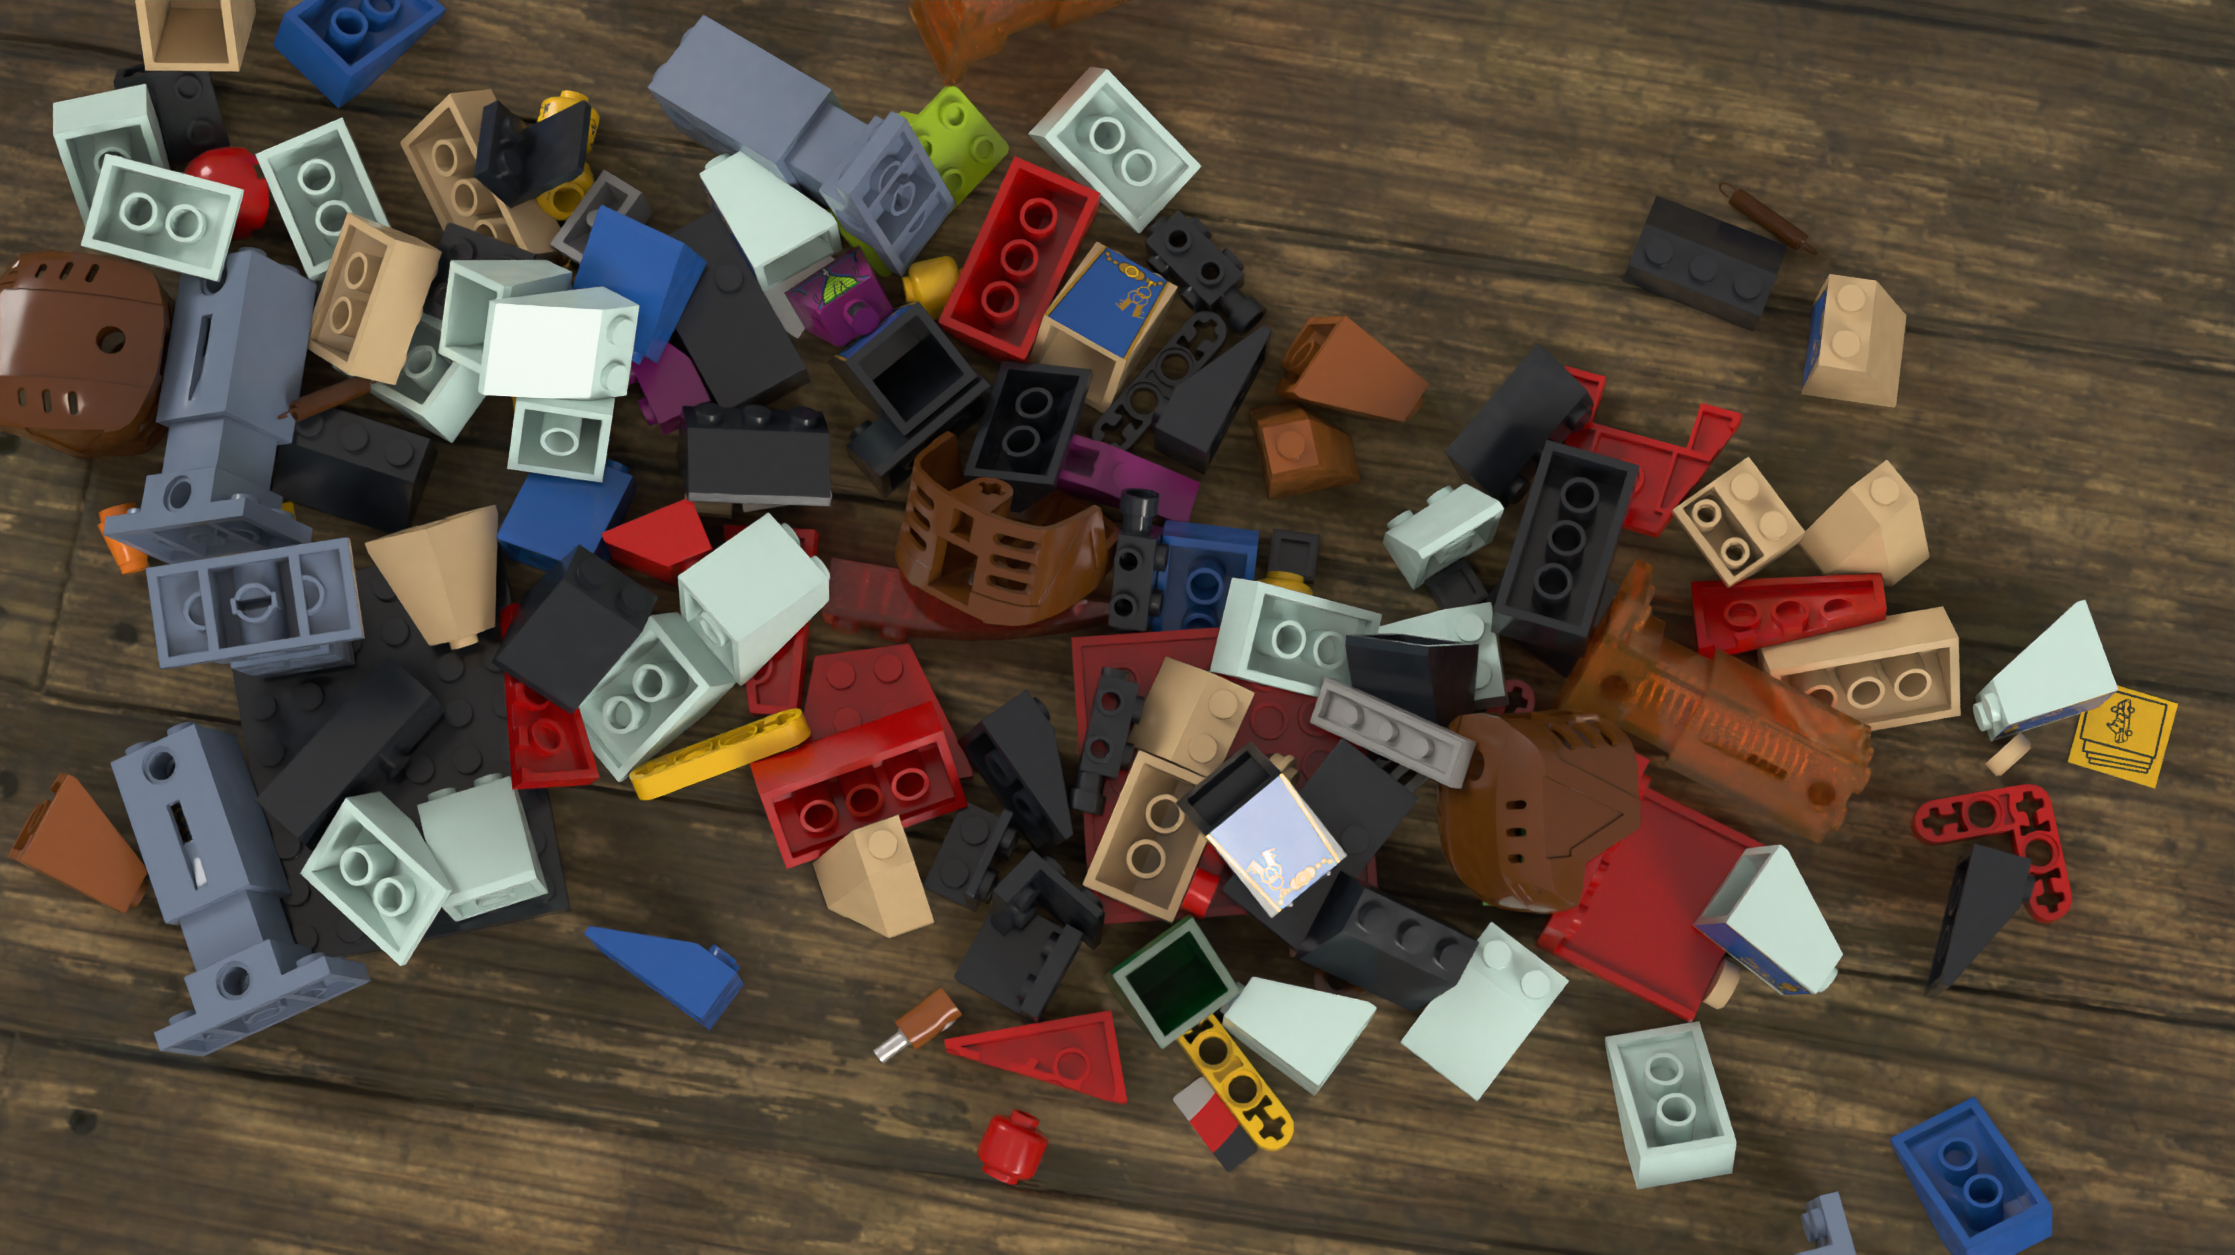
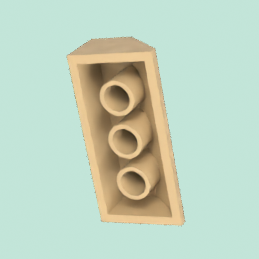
(444, 160)
(1877, 671)

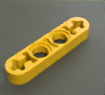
(720, 754)
(1234, 1066)

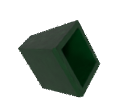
(1172, 982)

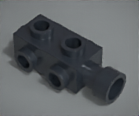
(1188, 264)
(1137, 564)
(1110, 730)

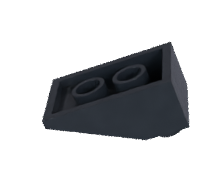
(1204, 405)
(1022, 767)
(1981, 899)

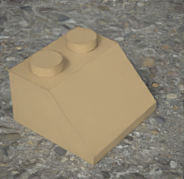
(1190, 717)

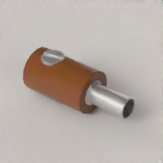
(920, 1024)

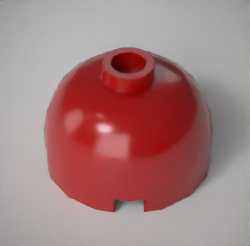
(235, 168)

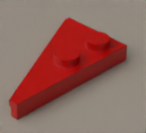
(1063, 1052)

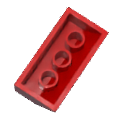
(1019, 261)
(858, 779)

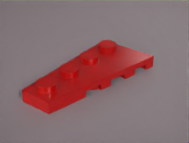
(1781, 610)
(781, 680)

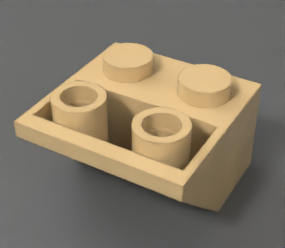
(1739, 523)

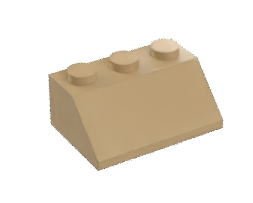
(372, 299)
(1149, 841)

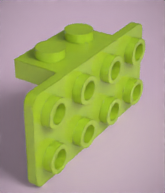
(958, 144)

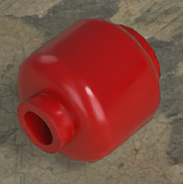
(1012, 1147)

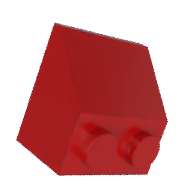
(660, 542)

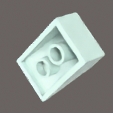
(102, 124)
(1115, 148)
(162, 218)
(559, 345)
(431, 386)
(1443, 532)
(1467, 625)
(1286, 637)
(652, 694)
(379, 873)
(1487, 1015)
(1670, 1105)

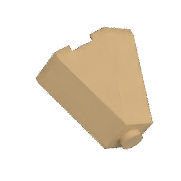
(1870, 530)
(444, 574)
(875, 880)

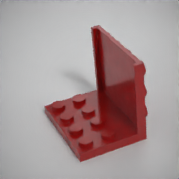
(1643, 905)

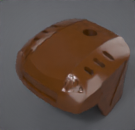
(54, 345)
(993, 561)
(1556, 783)

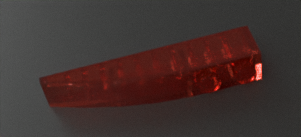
(887, 603)

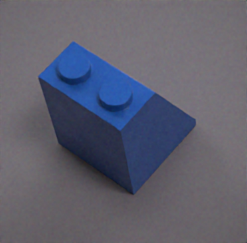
(646, 270)
(562, 512)

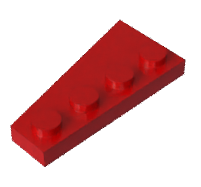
(544, 740)

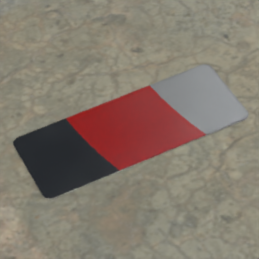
(1215, 1124)

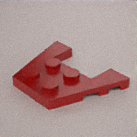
(1665, 470)
(869, 685)

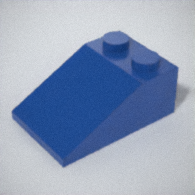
(351, 42)
(1201, 573)
(680, 971)
(1973, 1183)

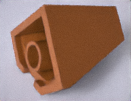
(1349, 372)
(1301, 450)
(80, 848)

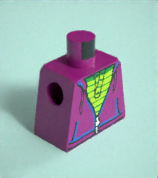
(841, 299)

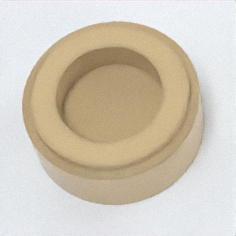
(2009, 754)
(1722, 984)

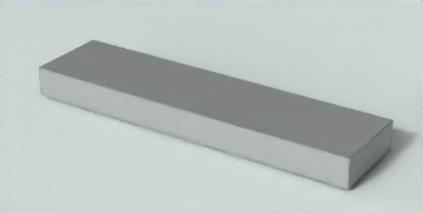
(1393, 732)

